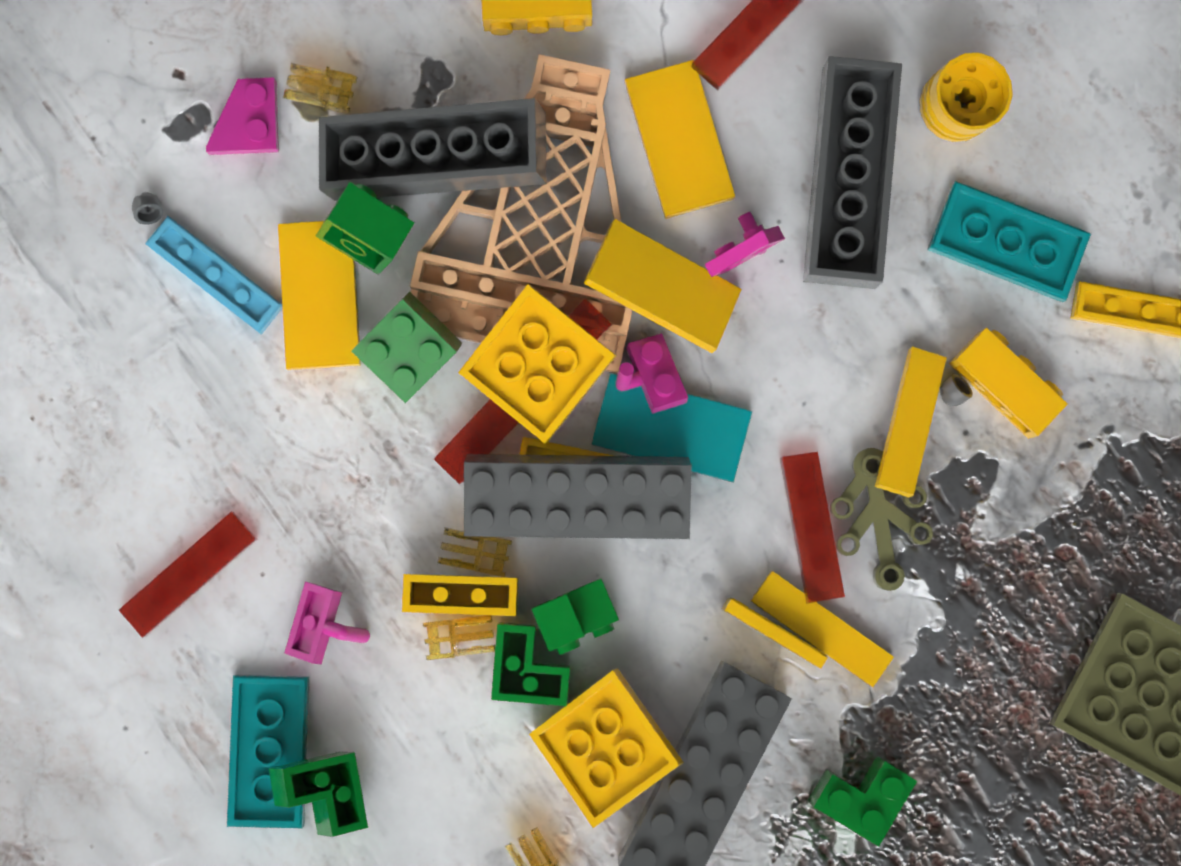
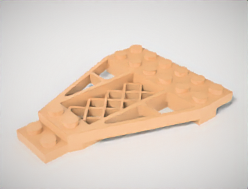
(476, 296)

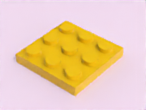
(537, 363)
(605, 747)

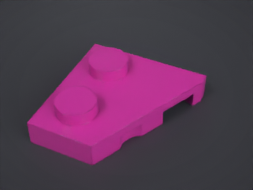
(248, 120)

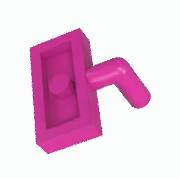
(756, 243)
(653, 372)
(316, 623)

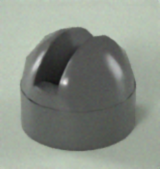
(140, 211)
(955, 390)

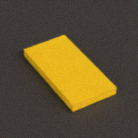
(679, 139)
(662, 286)
(317, 300)

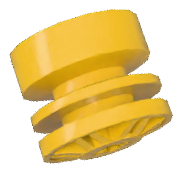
(979, 84)

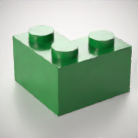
(575, 615)
(521, 679)
(330, 785)
(869, 807)

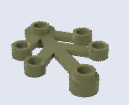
(878, 512)

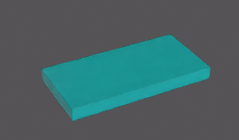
(1009, 241)
(700, 429)
(266, 732)

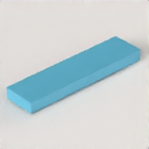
(214, 275)

